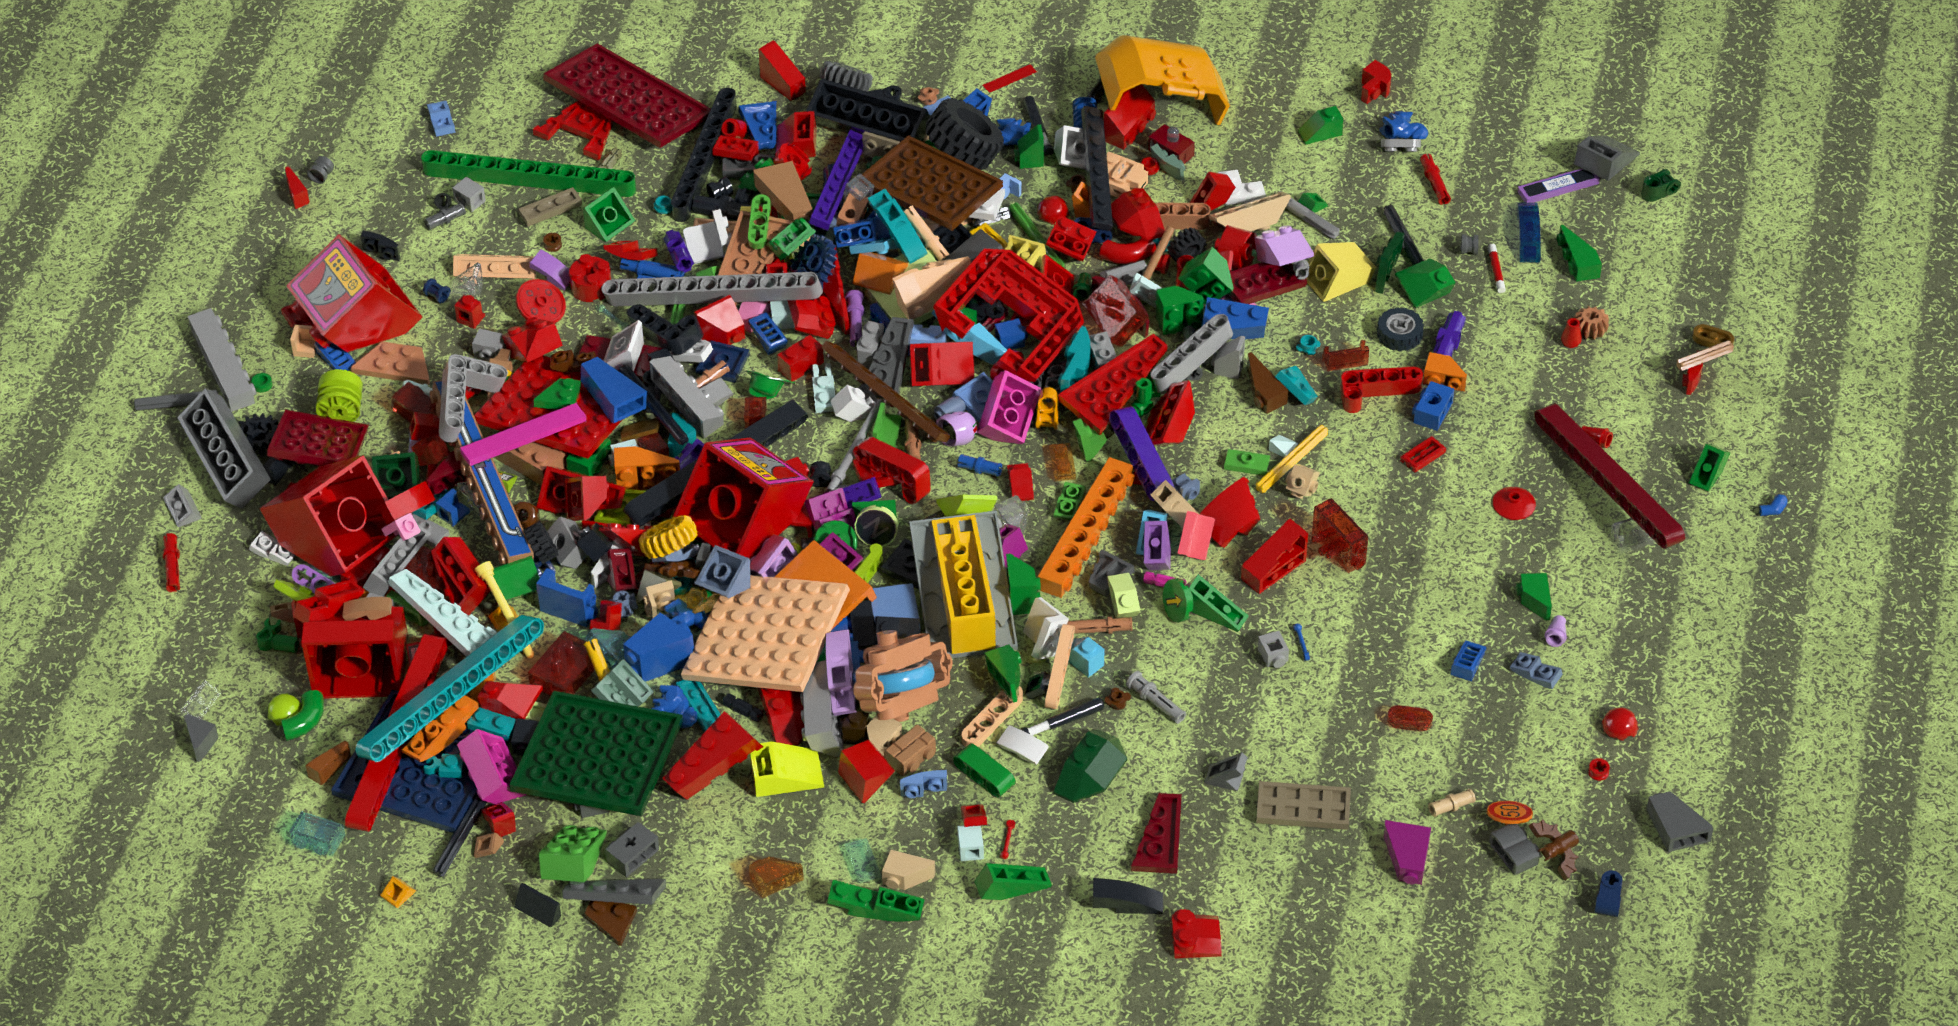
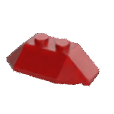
(1137, 215)
(1171, 415)
(783, 714)

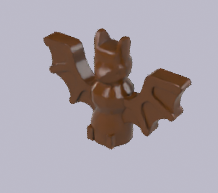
(676, 569)
(1560, 844)

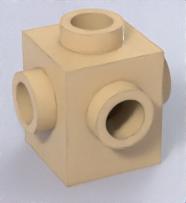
(1302, 481)

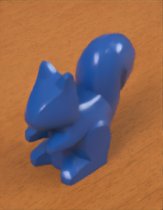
(1400, 127)
(1012, 130)
(683, 616)
(676, 702)

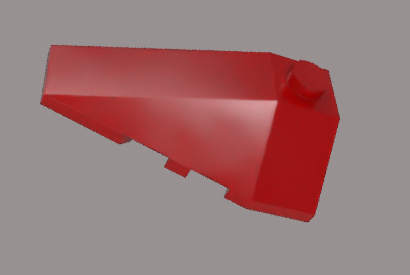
(834, 292)
(553, 496)

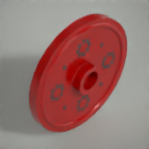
(540, 300)

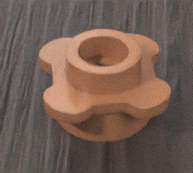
(928, 95)

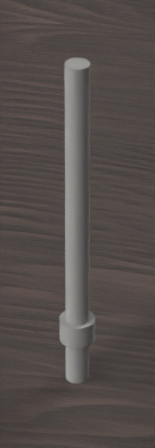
(839, 474)

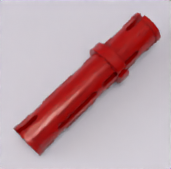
(1432, 173)
(171, 555)

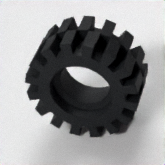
(1187, 243)
(541, 542)

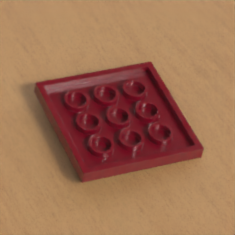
(316, 439)

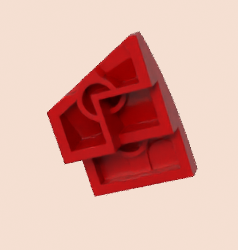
(1233, 512)

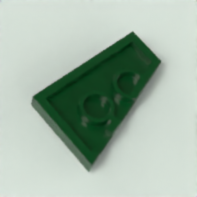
(1388, 260)

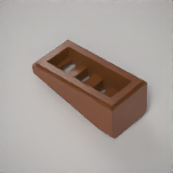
(328, 763)

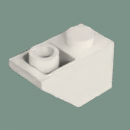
(852, 404)

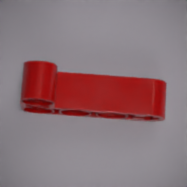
(1378, 382)
(898, 465)

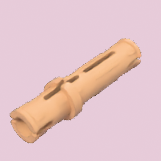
(932, 241)

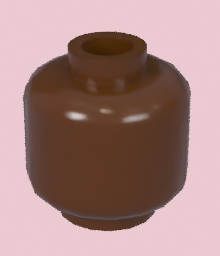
(532, 513)

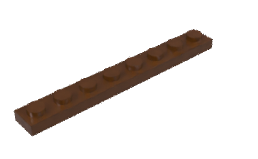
(890, 396)

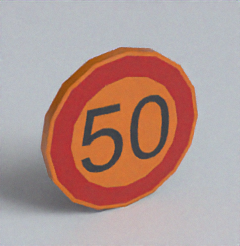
(1509, 812)

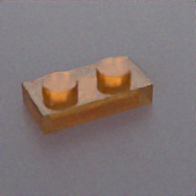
(1062, 462)

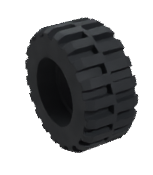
(964, 133)

